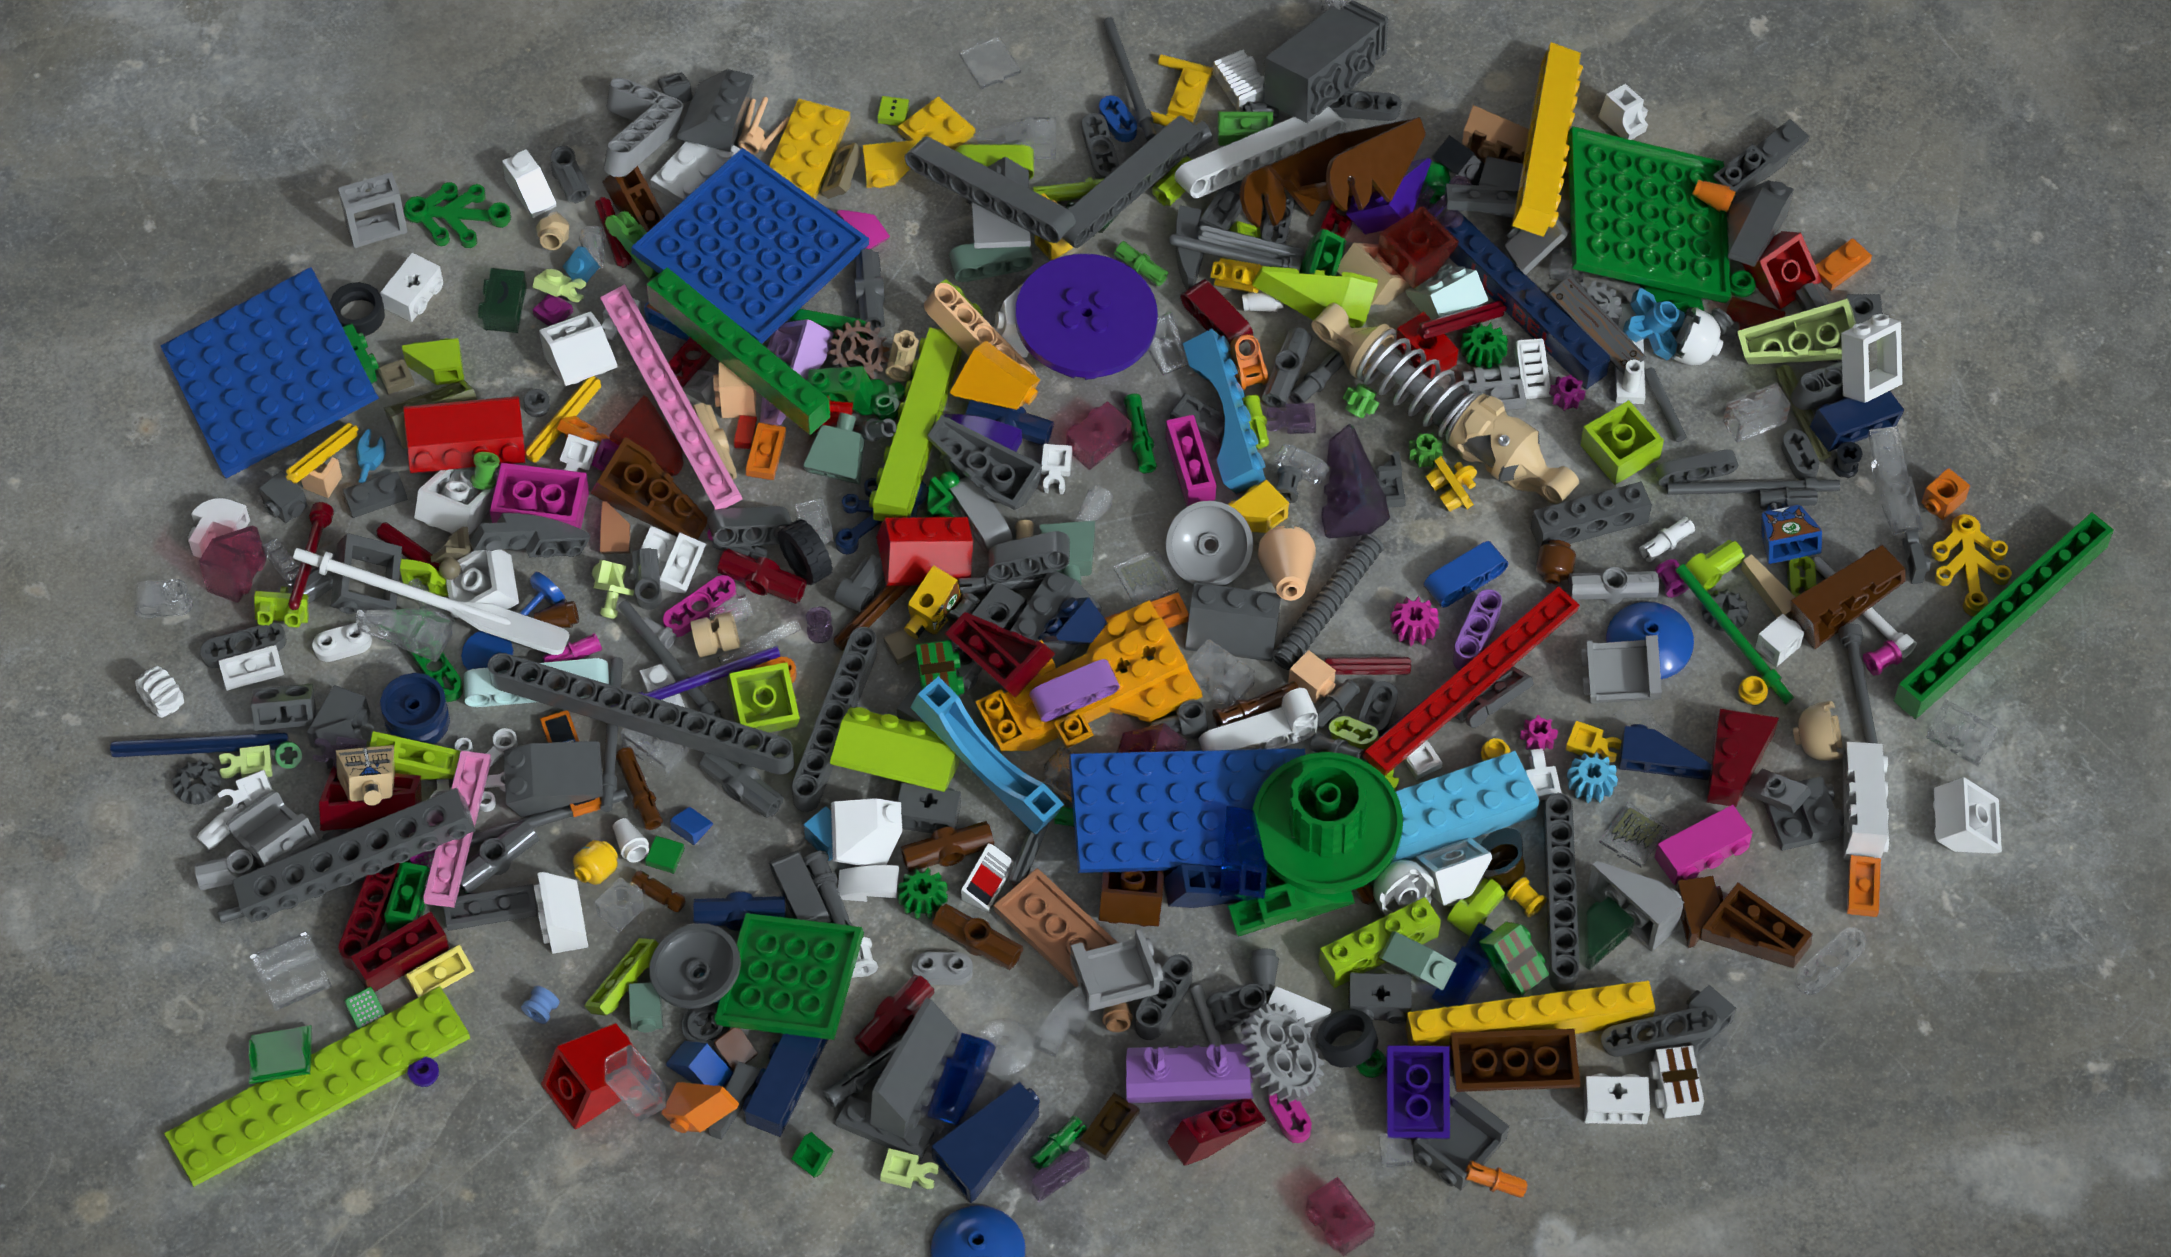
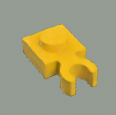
(1590, 740)

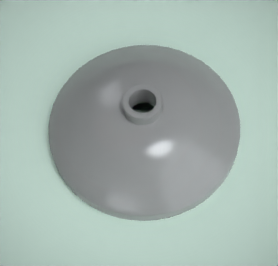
(1203, 522)

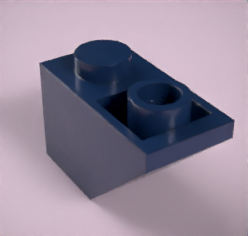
(1075, 623)

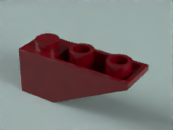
(1214, 1130)

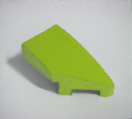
(426, 574)

